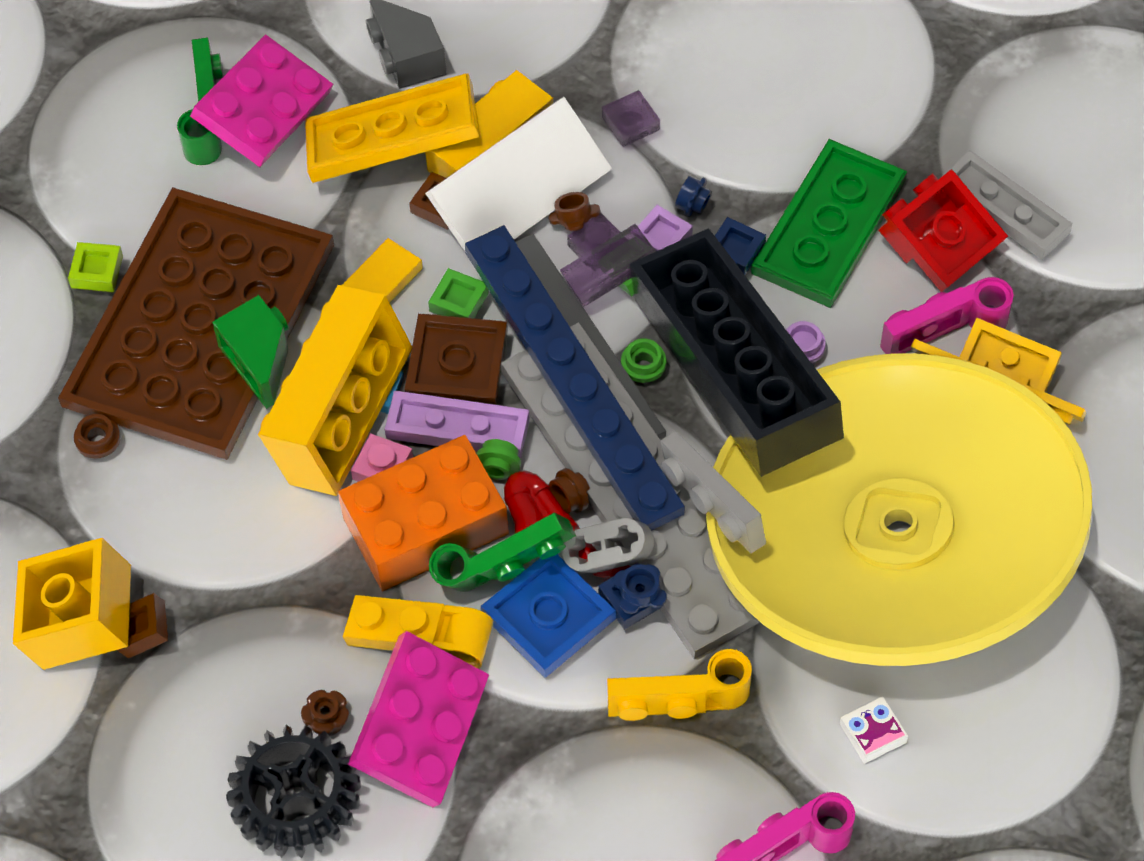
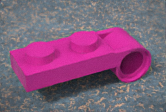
(948, 312)
(783, 834)

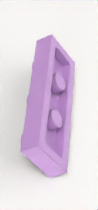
(441, 419)

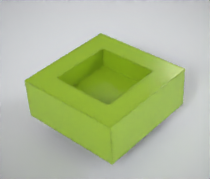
(95, 267)

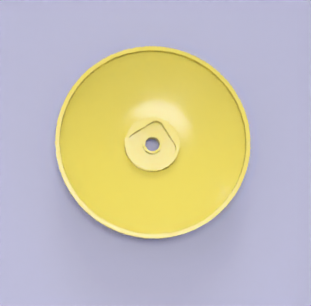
(957, 455)

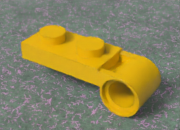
(455, 629)
(682, 694)

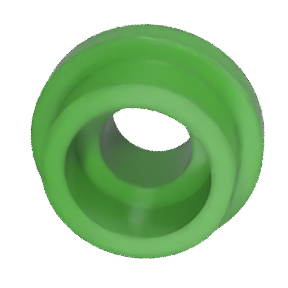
(644, 350)
(499, 458)

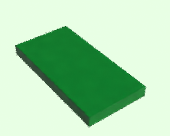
(829, 223)

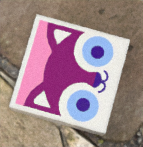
(873, 730)

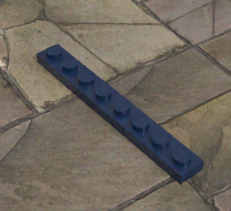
(574, 379)

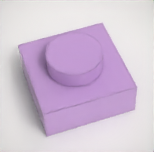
(664, 228)

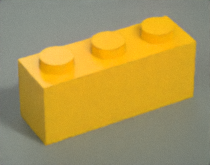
(498, 114)

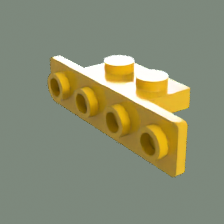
(1014, 357)

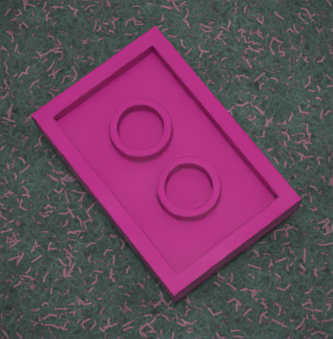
(262, 100)
(419, 719)

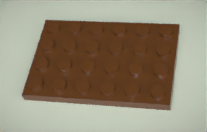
(156, 348)

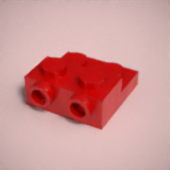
(942, 229)

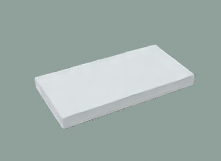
(520, 176)

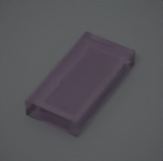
(606, 265)

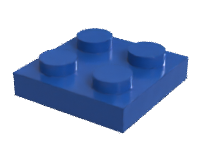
(548, 613)

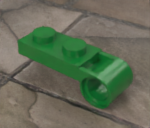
(197, 142)
(504, 559)

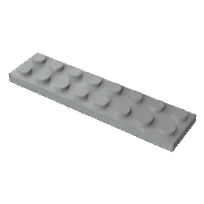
(697, 596)

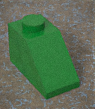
(255, 345)

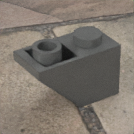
(407, 42)

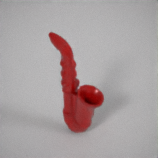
(531, 501)

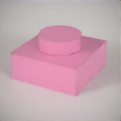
(378, 456)

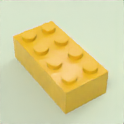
(336, 390)

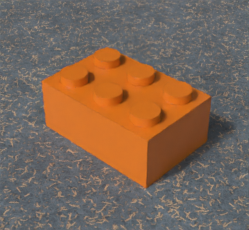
(420, 506)

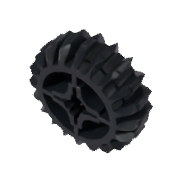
(266, 770)

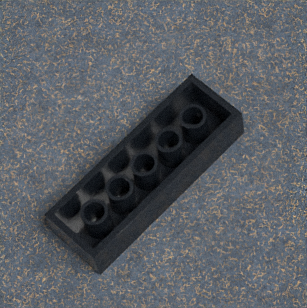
(737, 352)

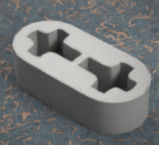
(610, 555)

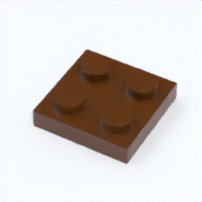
(457, 358)

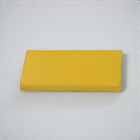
(390, 128)

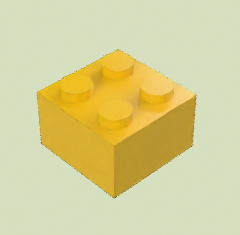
(72, 604)

